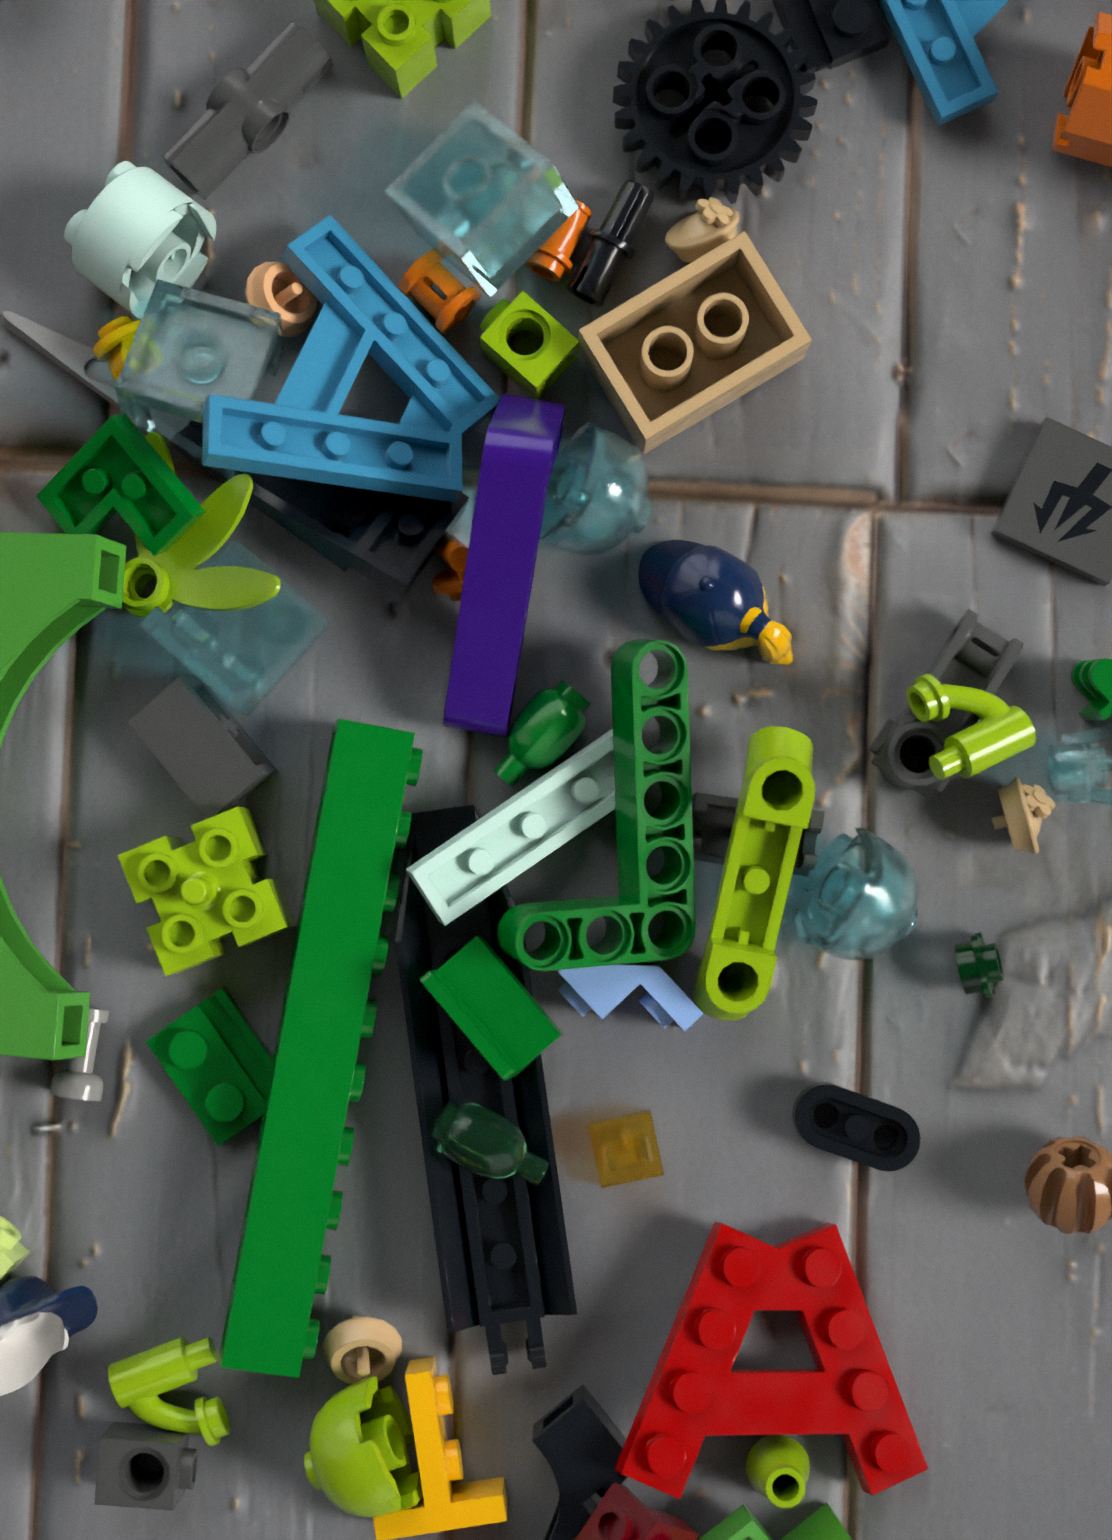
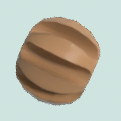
(1071, 1184)

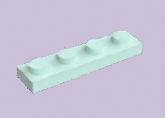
(518, 832)

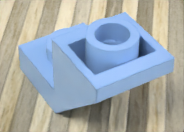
(606, 986)

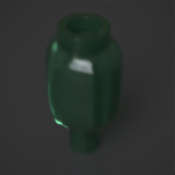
(486, 1143)

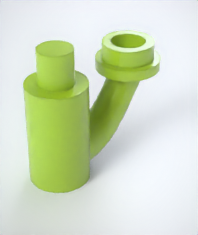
(995, 738)
(145, 1375)

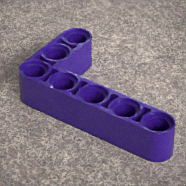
(501, 562)

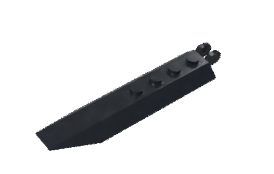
(494, 1238)

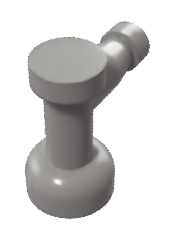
(78, 1079)

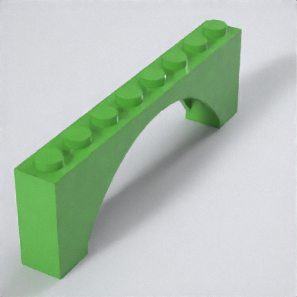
(46, 595)

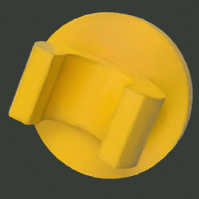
(115, 342)

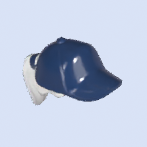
(37, 1325)

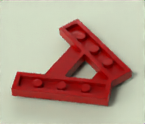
(701, 1395)

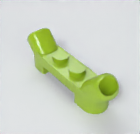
(756, 874)

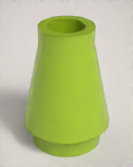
(775, 1457)

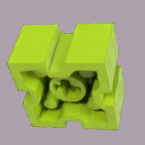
(403, 33)
(206, 890)

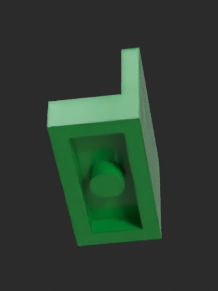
(492, 1008)

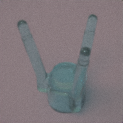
(1079, 767)

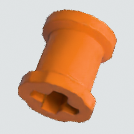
(428, 271)

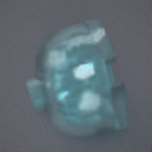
(597, 495)
(860, 898)

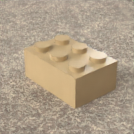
(693, 342)

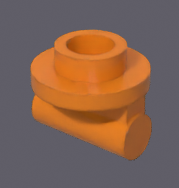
(455, 557)

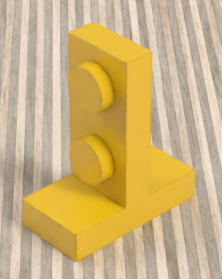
(440, 1463)

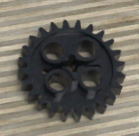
(676, 63)

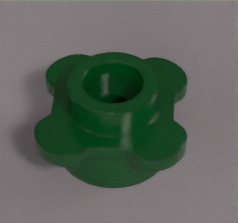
(979, 965)

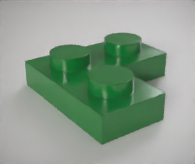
(122, 475)

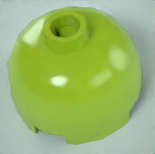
(362, 1452)

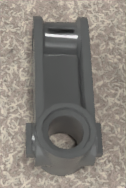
(968, 658)

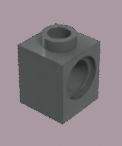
(120, 1480)

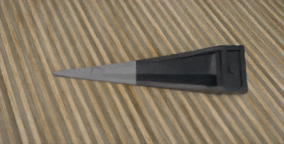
(354, 528)

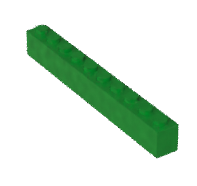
(317, 1050)

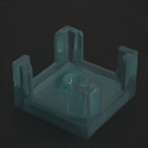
(196, 348)

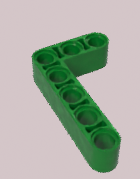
(636, 833)

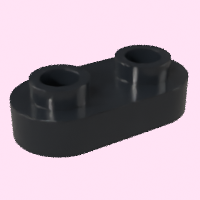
(854, 1127)

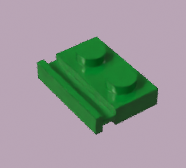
(216, 1064)

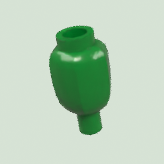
(543, 731)

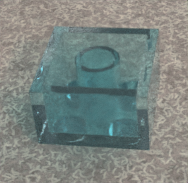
(482, 198)

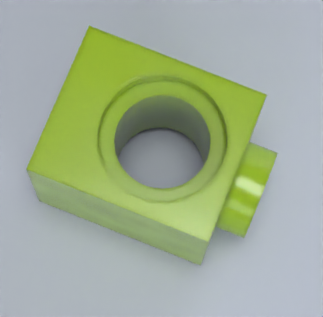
(531, 372)

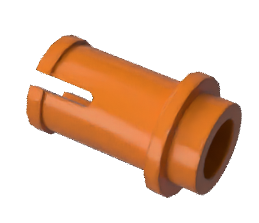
(553, 256)

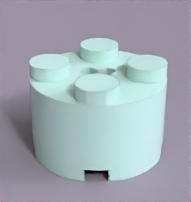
(138, 234)

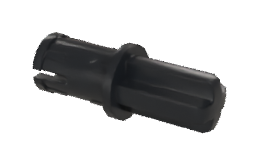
(611, 244)

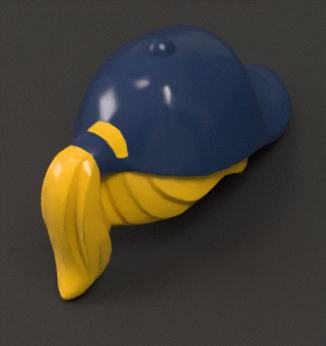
(712, 599)

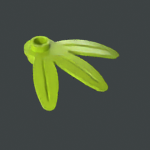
(176, 569)

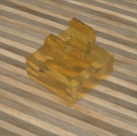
(625, 1148)

